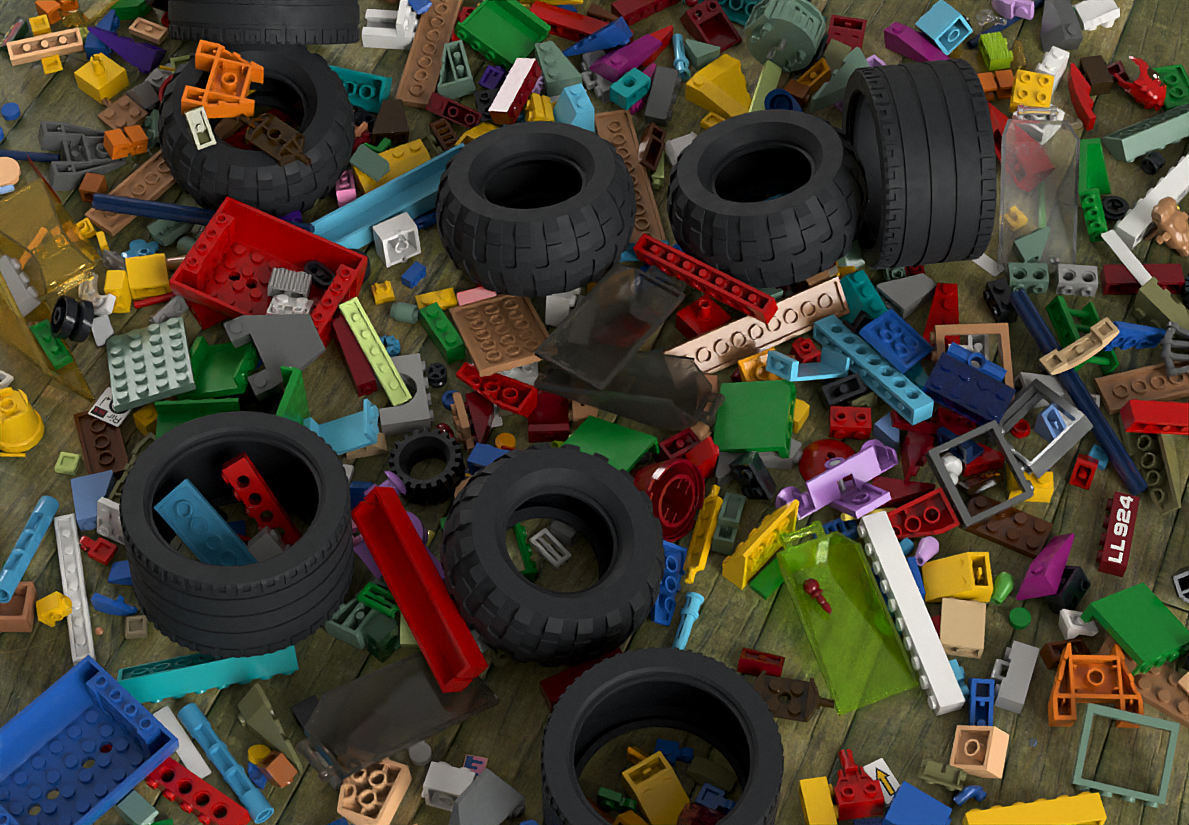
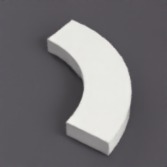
(102, 304)

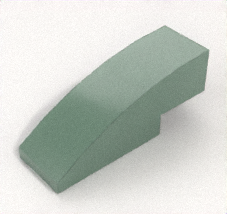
(728, 523)

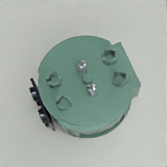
(786, 34)

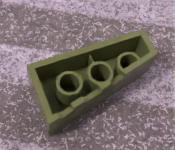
(1157, 308)

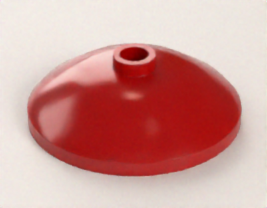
(817, 454)

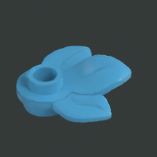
(140, 248)

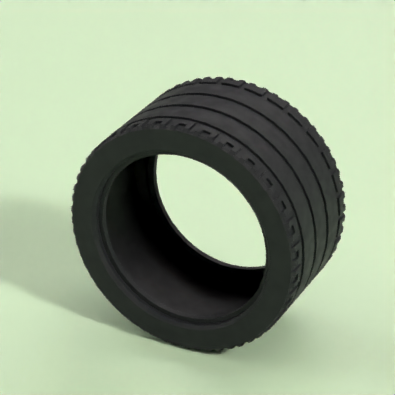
(265, 21)
(924, 161)
(250, 605)
(666, 691)

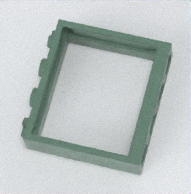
(1134, 718)

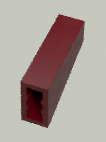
(353, 358)

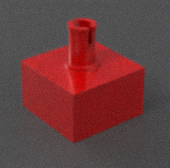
(700, 317)

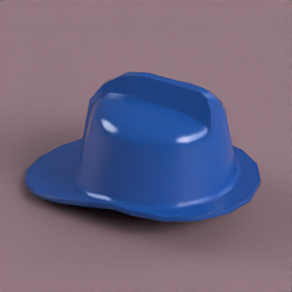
(781, 99)

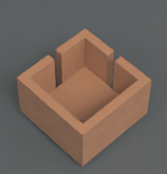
(20, 611)

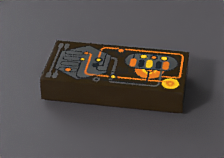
(980, 482)

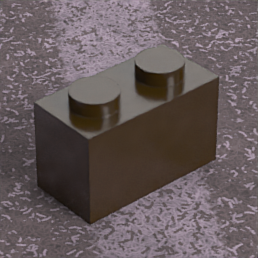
(1096, 74)

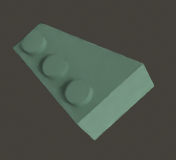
(555, 68)
(455, 72)
(352, 618)

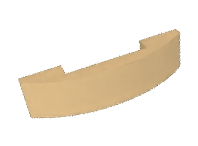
(1082, 349)

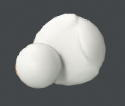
(953, 466)

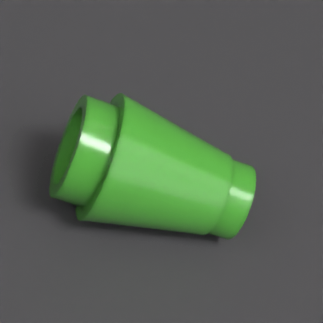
(1003, 585)

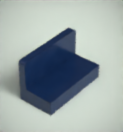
(965, 451)

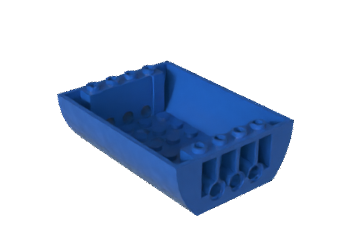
(61, 731)

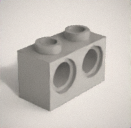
(1076, 280)

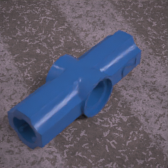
(985, 366)

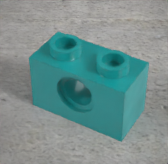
(630, 88)

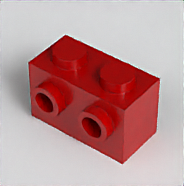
(849, 422)

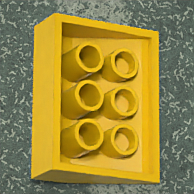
(400, 160)
(760, 545)

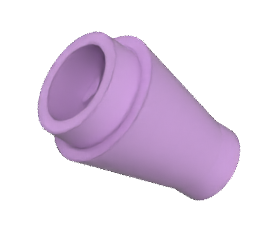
(926, 550)

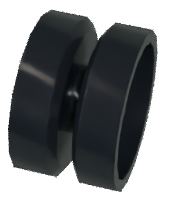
(72, 318)

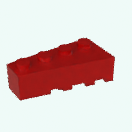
(943, 312)

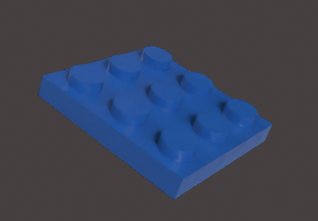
(896, 341)

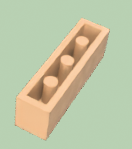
(45, 45)

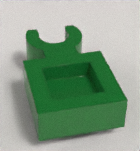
(613, 800)

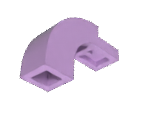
(1013, 8)

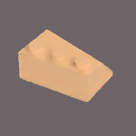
(374, 794)

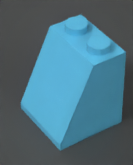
(944, 26)
(575, 108)

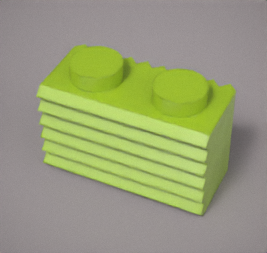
(995, 51)

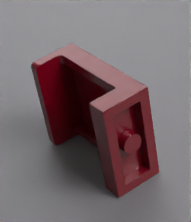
(549, 419)

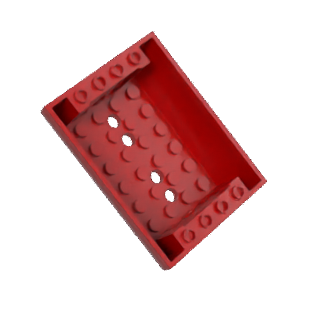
(249, 246)

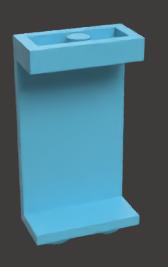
(830, 366)
(349, 431)

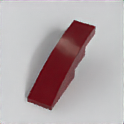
(941, 417)

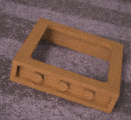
(1001, 329)

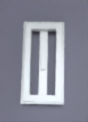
(560, 560)

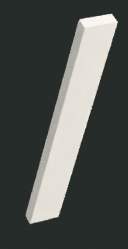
(74, 587)

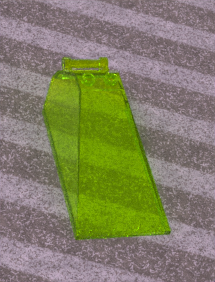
(858, 640)

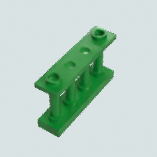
(1068, 331)

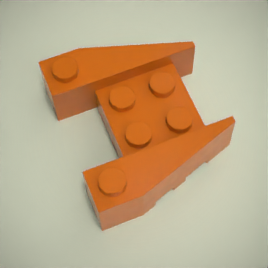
(227, 83)
(1092, 681)

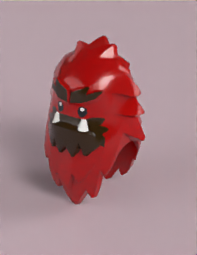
(1147, 88)

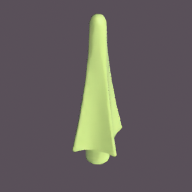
(658, 176)

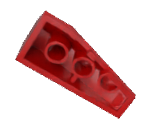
(501, 390)
(924, 516)

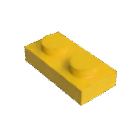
(445, 298)

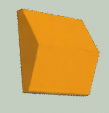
(754, 368)

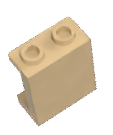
(962, 627)

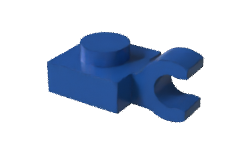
(672, 752)
(714, 798)

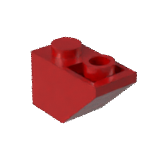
(704, 456)

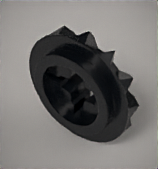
(1118, 203)

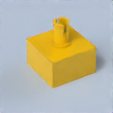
(101, 78)

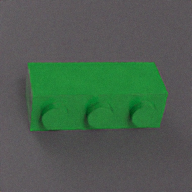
(442, 333)

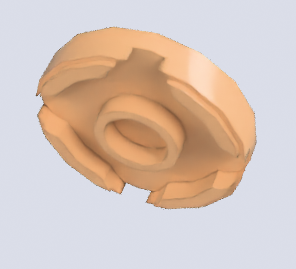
(9, 171)

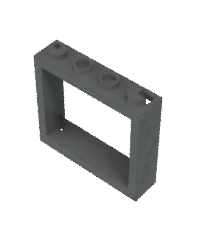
(1061, 444)
(949, 488)

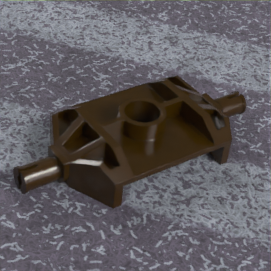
(284, 148)
(802, 695)

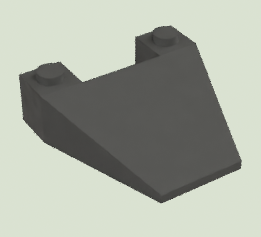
(80, 153)
(281, 341)
(487, 802)

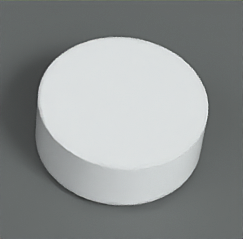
(420, 754)

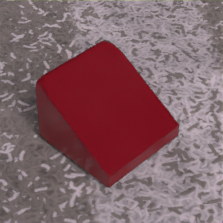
(1119, 68)

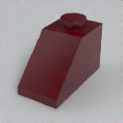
(677, 446)

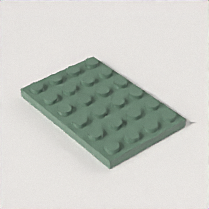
(149, 364)

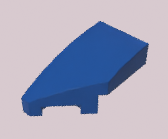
(112, 607)

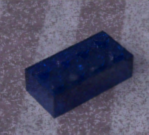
(968, 390)

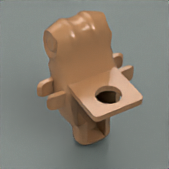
(1170, 226)

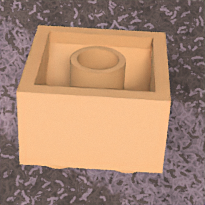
(980, 750)

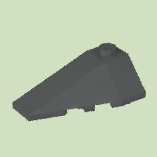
(1059, 26)

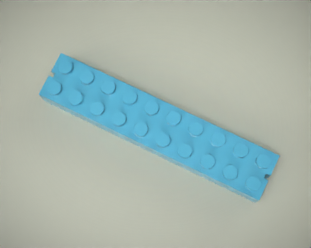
(409, 193)

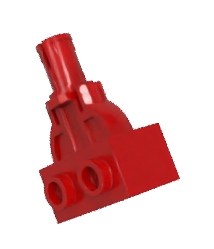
(856, 791)

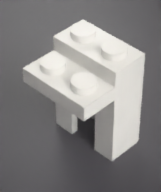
(390, 28)

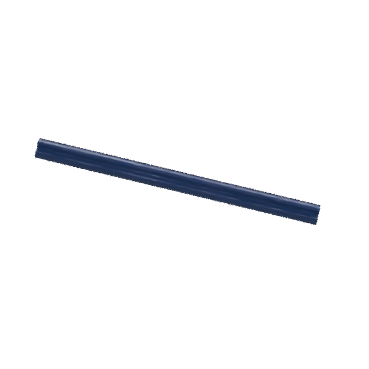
(163, 210)
(1080, 395)

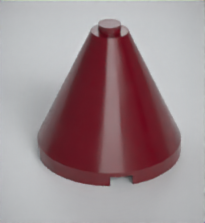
(676, 494)

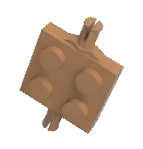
(122, 113)
(461, 423)

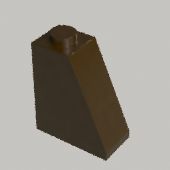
(391, 124)

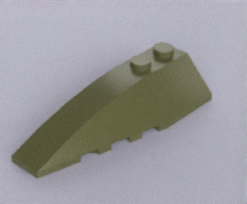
(1158, 465)

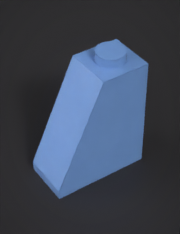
(87, 492)

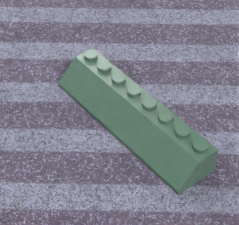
(1149, 134)

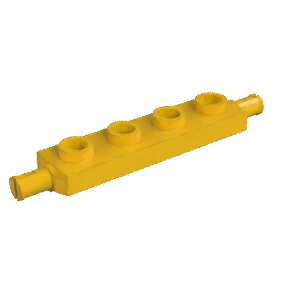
(703, 534)

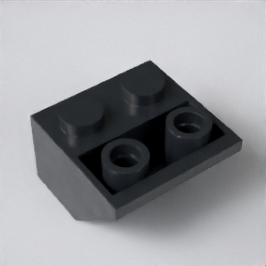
(753, 476)

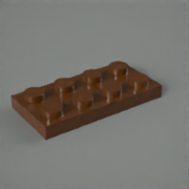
(101, 444)
(1010, 527)

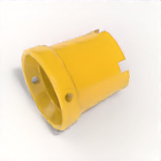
(19, 422)

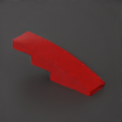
(1079, 93)

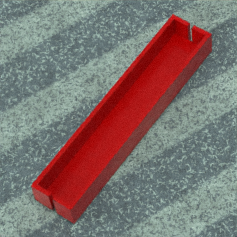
(418, 590)

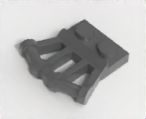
(1167, 356)

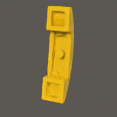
(39, 27)

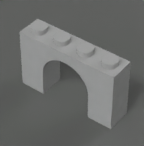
(416, 412)

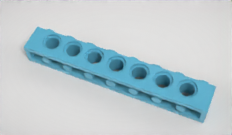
(875, 370)

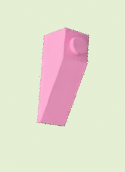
(346, 188)

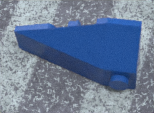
(607, 37)
(665, 605)

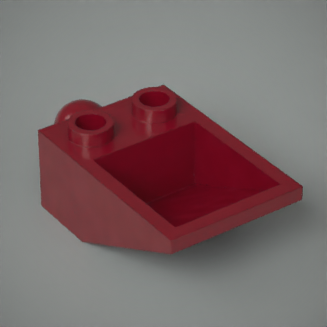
(710, 25)

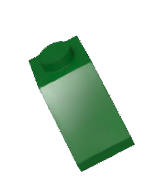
(131, 9)

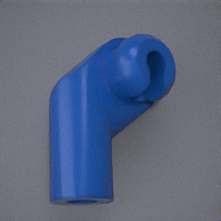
(970, 791)

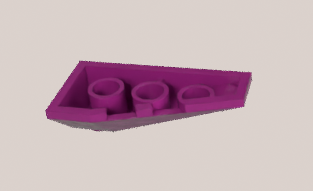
(911, 44)
(623, 59)
(1046, 569)

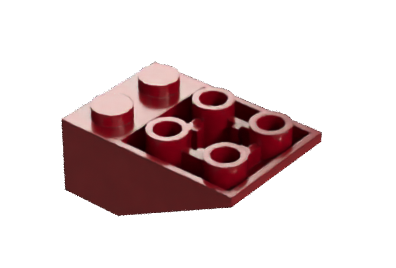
(847, 31)

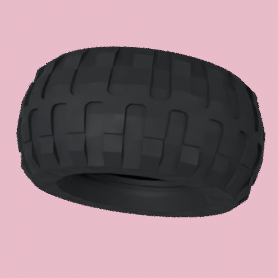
(762, 156)
(251, 175)
(542, 250)
(578, 492)

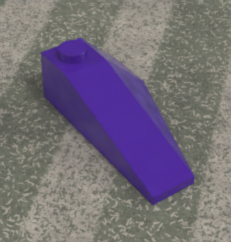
(141, 55)

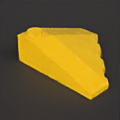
(720, 88)

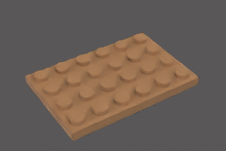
(499, 332)

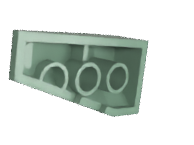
(834, 90)

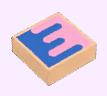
(475, 763)

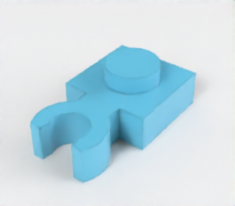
(960, 676)

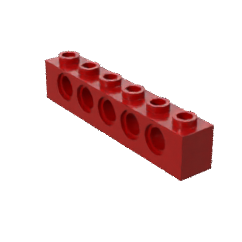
(243, 466)

